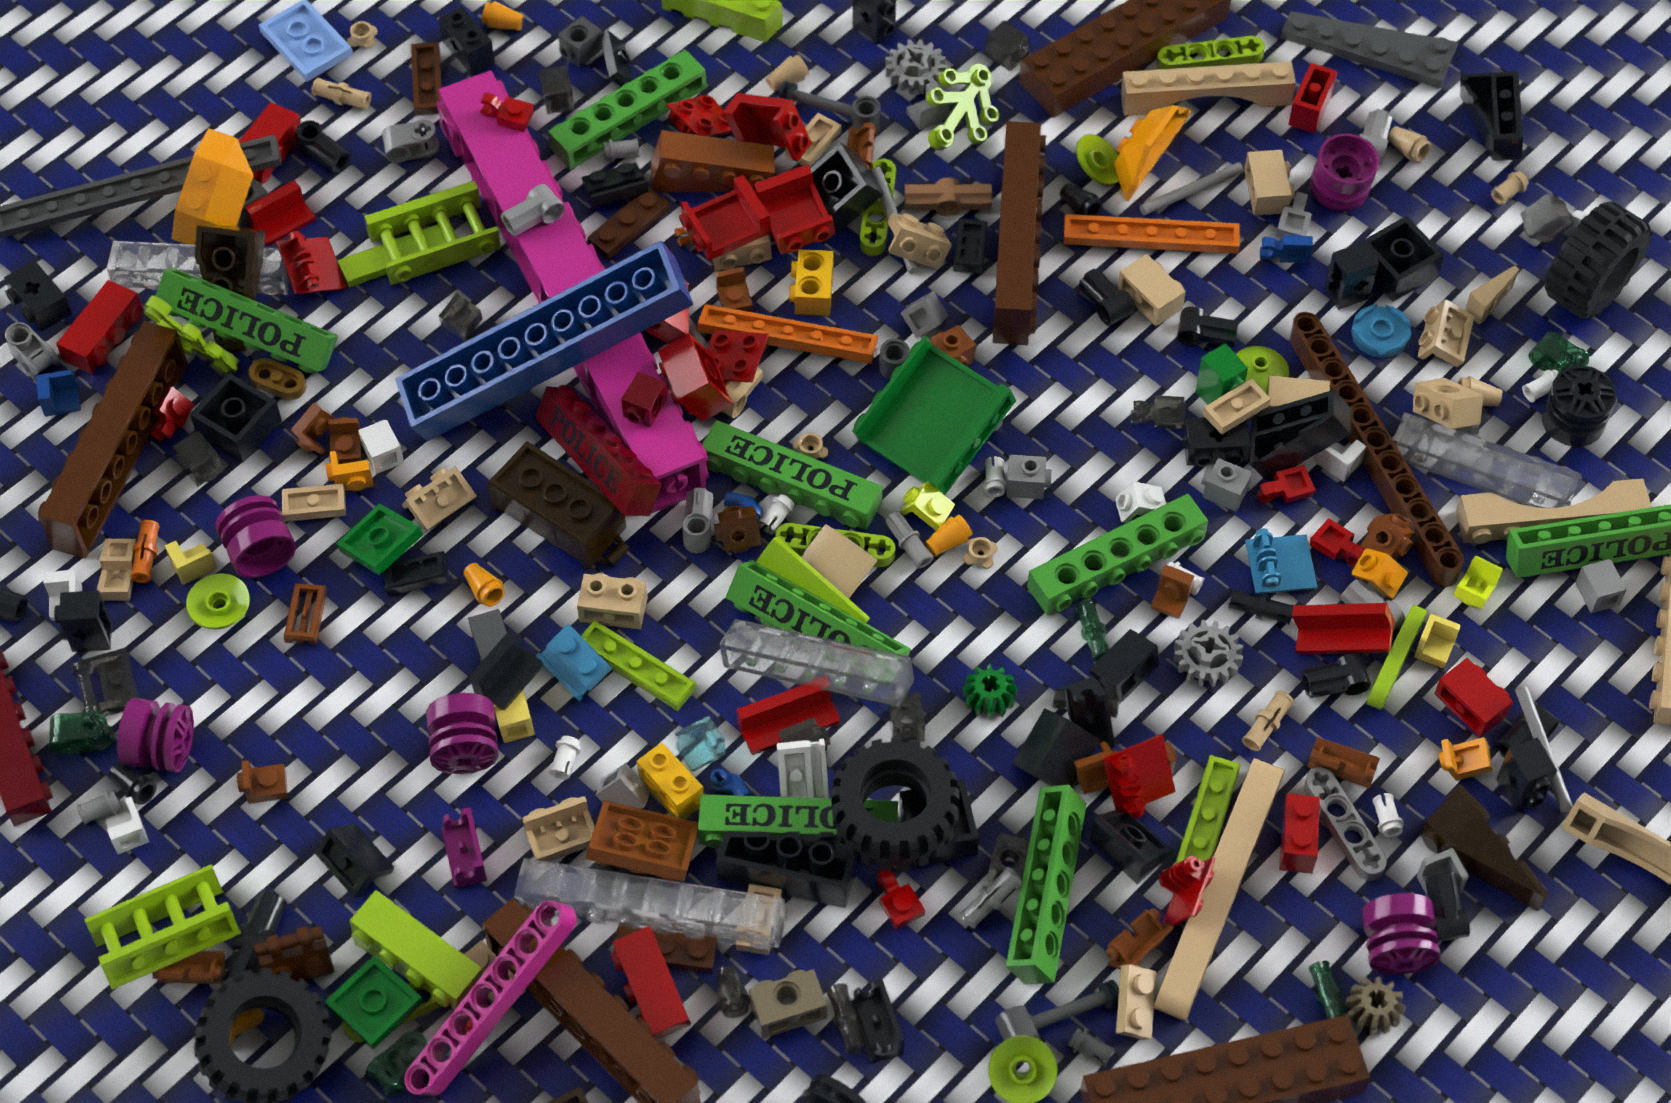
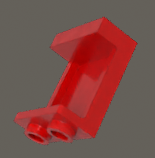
(768, 123)
(795, 209)
(726, 220)

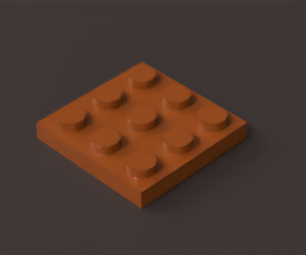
(643, 841)

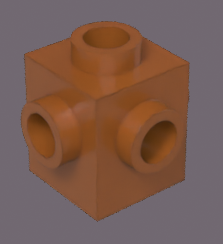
(956, 344)
(1389, 535)

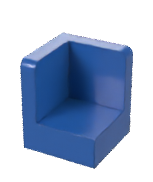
(58, 393)

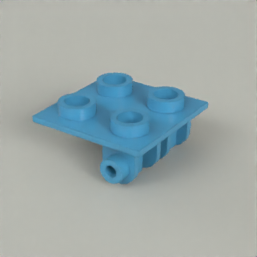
(1280, 563)

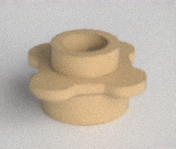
(362, 35)
(811, 440)
(982, 545)

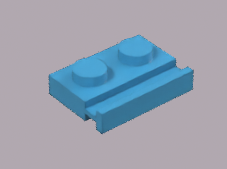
(574, 662)

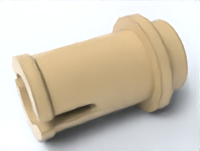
(1515, 183)

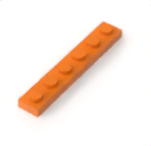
(1151, 233)
(791, 333)

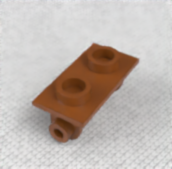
(863, 142)
(1344, 762)
(1131, 949)
(202, 967)

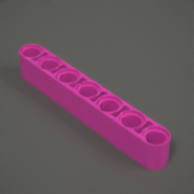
(475, 1003)

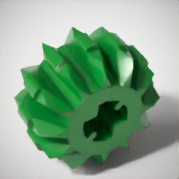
(978, 695)

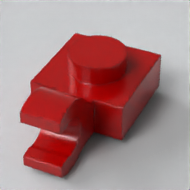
(510, 113)
(172, 412)
(1290, 483)
(1336, 541)
(899, 902)

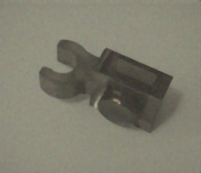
(1164, 411)

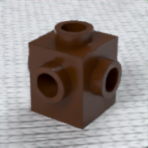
(737, 529)

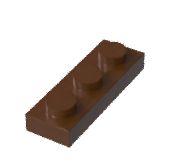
(426, 77)
(628, 223)
(681, 951)

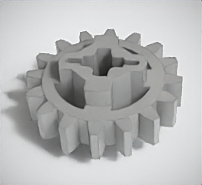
(914, 66)
(1208, 653)

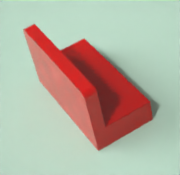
(280, 213)

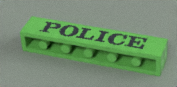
(246, 320)
(792, 474)
(1589, 541)
(795, 609)
(774, 815)

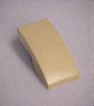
(116, 568)

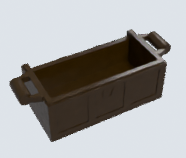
(559, 506)

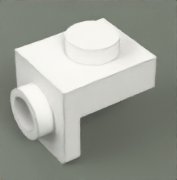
(1138, 499)

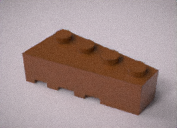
(706, 163)

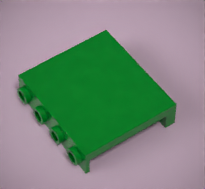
(933, 416)

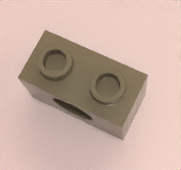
(777, 1018)

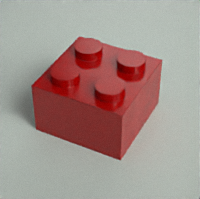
(694, 378)

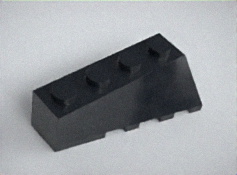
(798, 864)

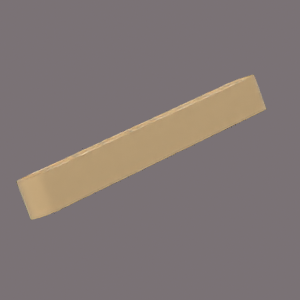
(1230, 865)

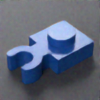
(1289, 249)

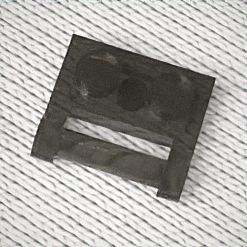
(115, 678)

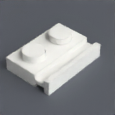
(803, 769)

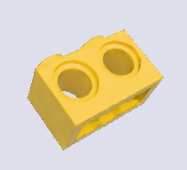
(813, 282)
(670, 781)

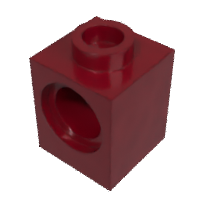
(644, 399)

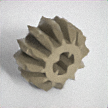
(1388, 1002)

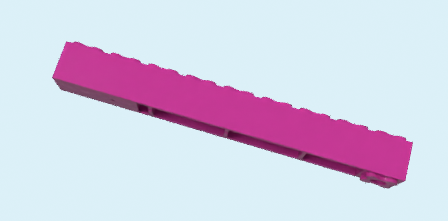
(556, 258)

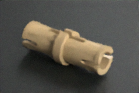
(341, 93)
(1267, 721)

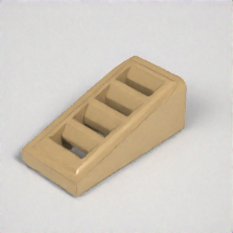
(1489, 295)

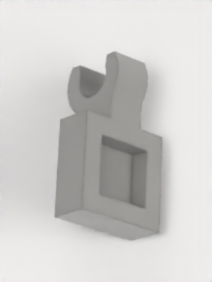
(1294, 220)

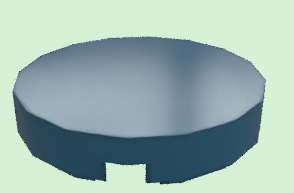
(1381, 331)

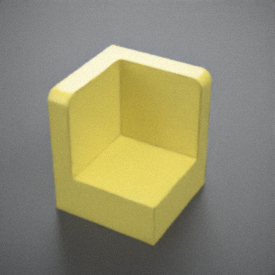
(191, 563)
(1437, 641)
(515, 720)

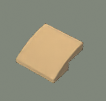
(839, 560)

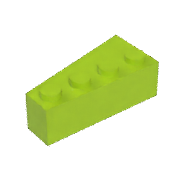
(747, 17)
(413, 950)

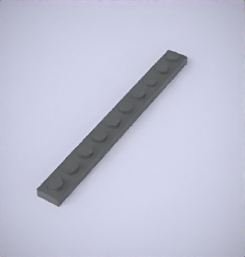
(118, 190)

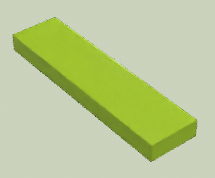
(371, 262)
(788, 564)
(640, 666)
(1209, 809)

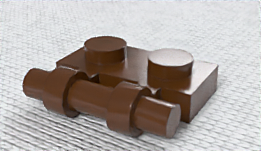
(304, 961)

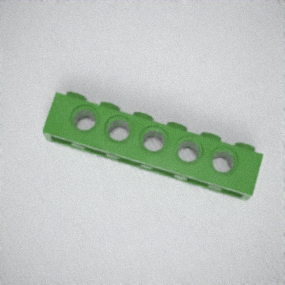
(627, 109)
(1126, 540)
(1046, 885)

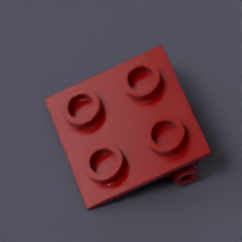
(699, 116)
(310, 264)
(737, 353)
(1139, 775)
(1187, 882)

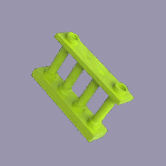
(426, 210)
(169, 944)

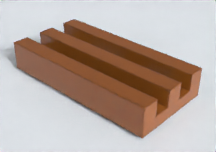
(302, 636)

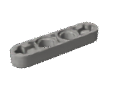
(1349, 821)

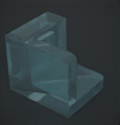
(700, 743)

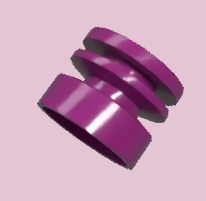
(1344, 172)
(255, 536)
(462, 733)
(155, 735)
(1401, 933)

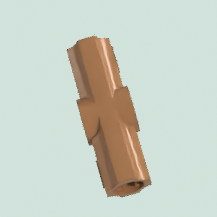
(948, 197)

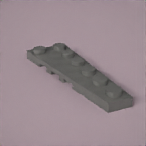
(1393, 51)

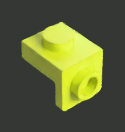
(927, 504)
(1478, 582)

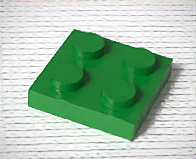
(379, 539)
(373, 1002)

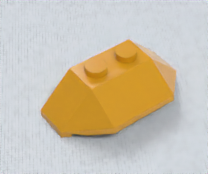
(1147, 145)
(213, 187)

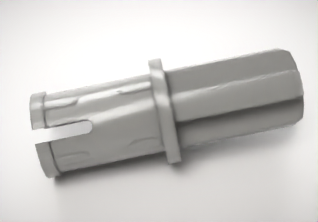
(909, 540)

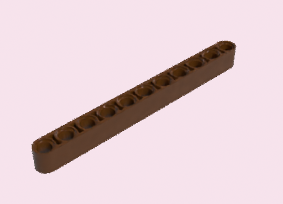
(1323, 361)

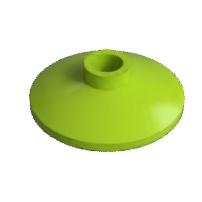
(1097, 159)
(1273, 364)
(215, 591)
(1026, 1086)

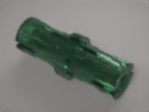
(1092, 629)
(1328, 993)

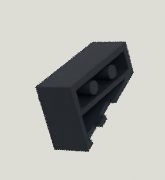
(1495, 111)
(1297, 431)

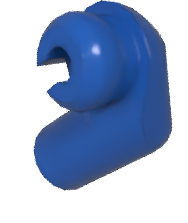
(736, 499)
(729, 783)

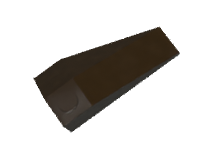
(231, 260)
(1463, 826)

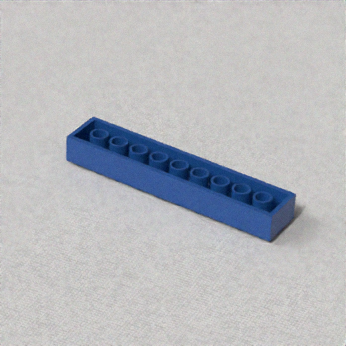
(543, 341)

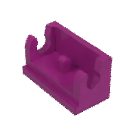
(463, 850)

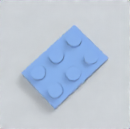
(306, 40)

